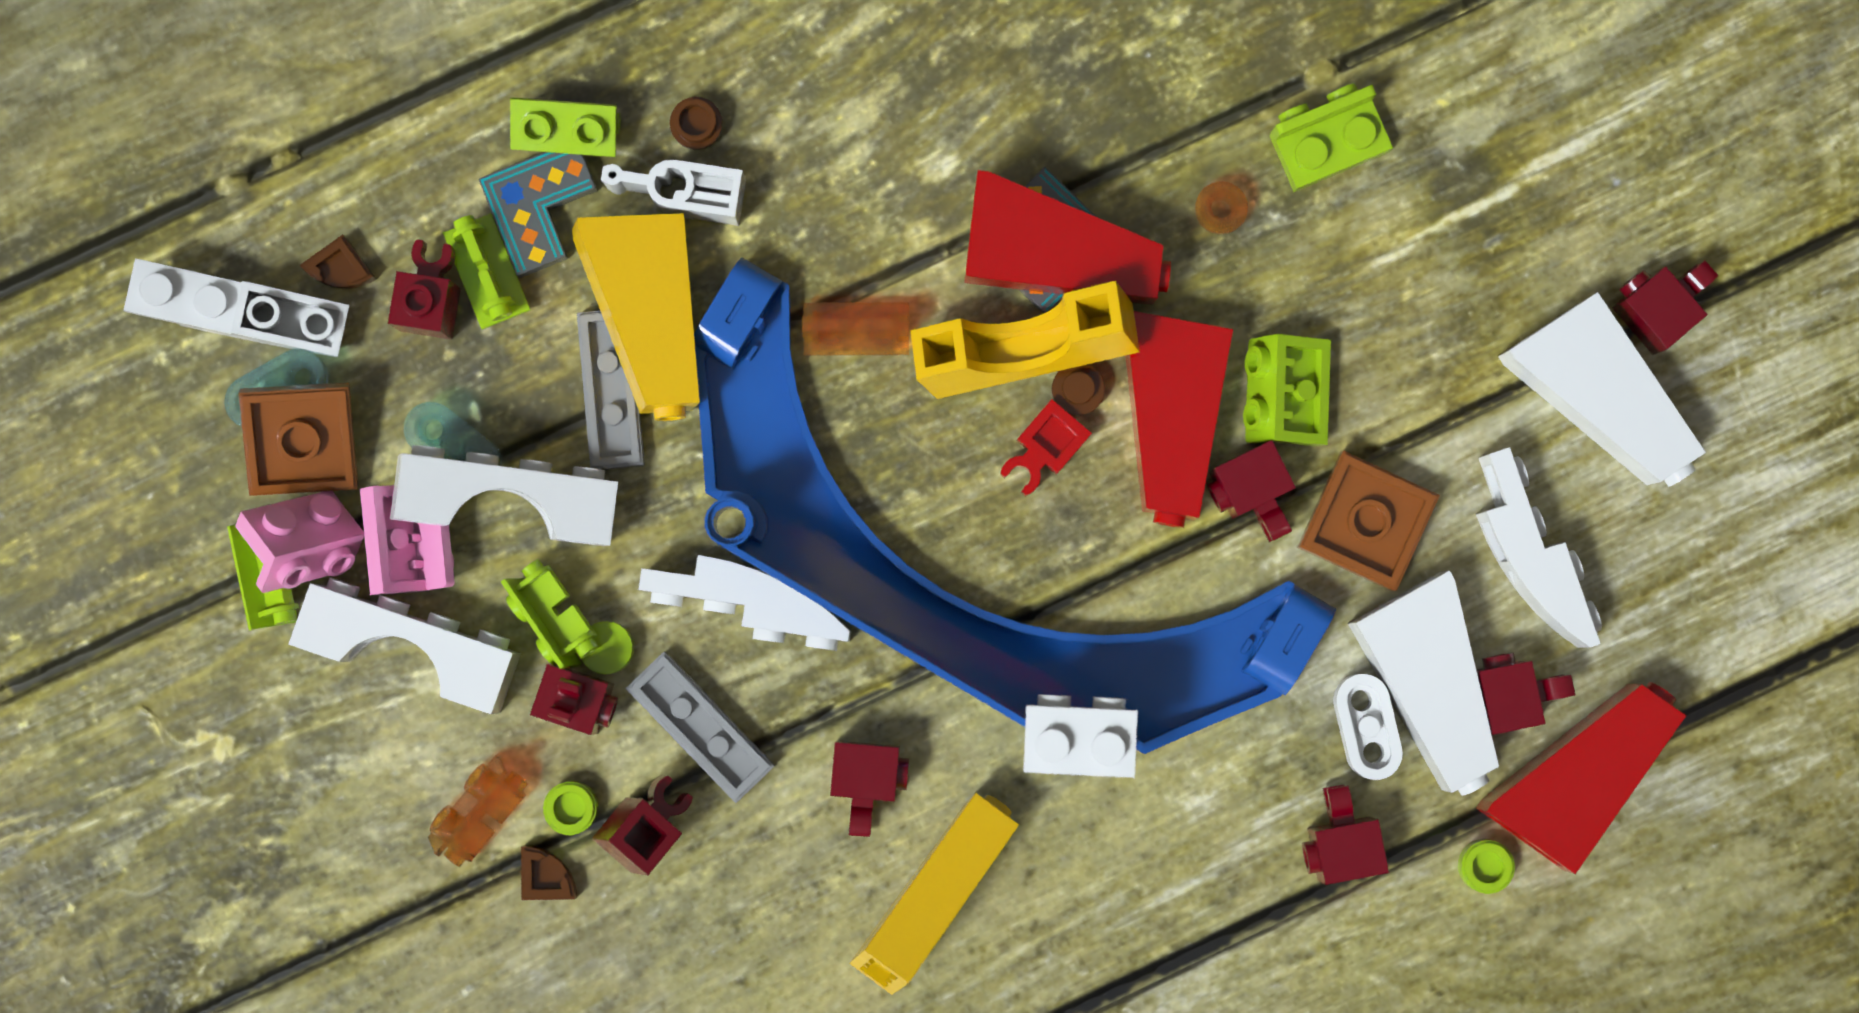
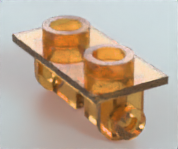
(856, 329)
(461, 825)

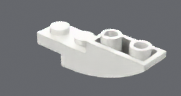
(236, 308)
(1540, 574)
(767, 602)

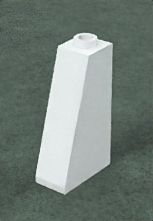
(1606, 390)
(1429, 670)

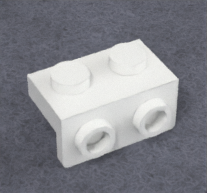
(1080, 738)

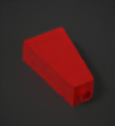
(1051, 247)
(1175, 411)
(1586, 776)

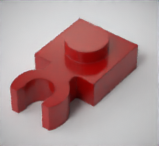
(1050, 442)

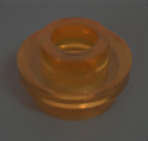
(1232, 196)

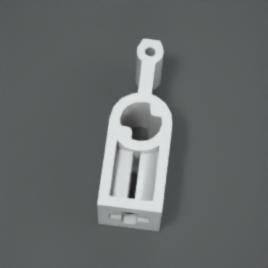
(709, 193)

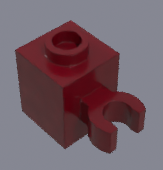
(425, 300)
(1662, 307)
(1254, 483)
(1514, 694)
(574, 700)
(865, 775)
(640, 830)
(1346, 846)

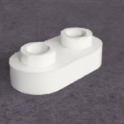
(1369, 725)

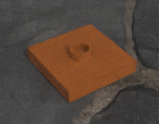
(298, 438)
(1368, 521)

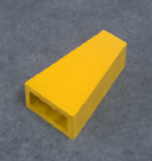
(645, 300)
(935, 893)

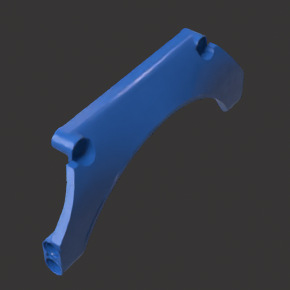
(812, 540)

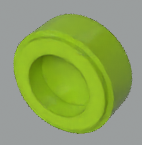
(614, 648)
(570, 807)
(1486, 866)

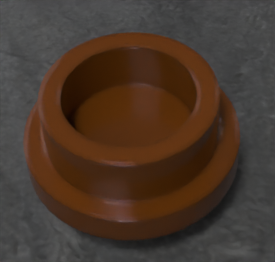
(696, 123)
(1078, 389)

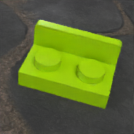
(1330, 137)
(1287, 390)

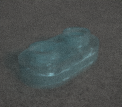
(274, 373)
(457, 435)

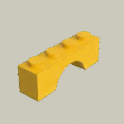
(1079, 331)

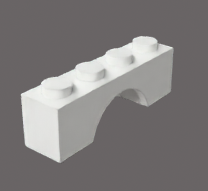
(572, 507)
(468, 668)

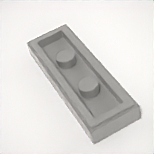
(610, 408)
(700, 727)

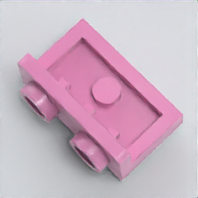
(301, 539)
(403, 553)

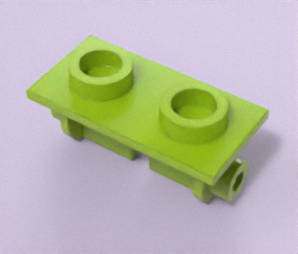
(564, 127)
(486, 270)
(260, 608)
(558, 634)

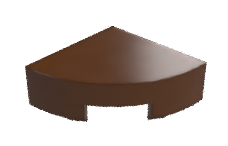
(339, 266)
(545, 876)

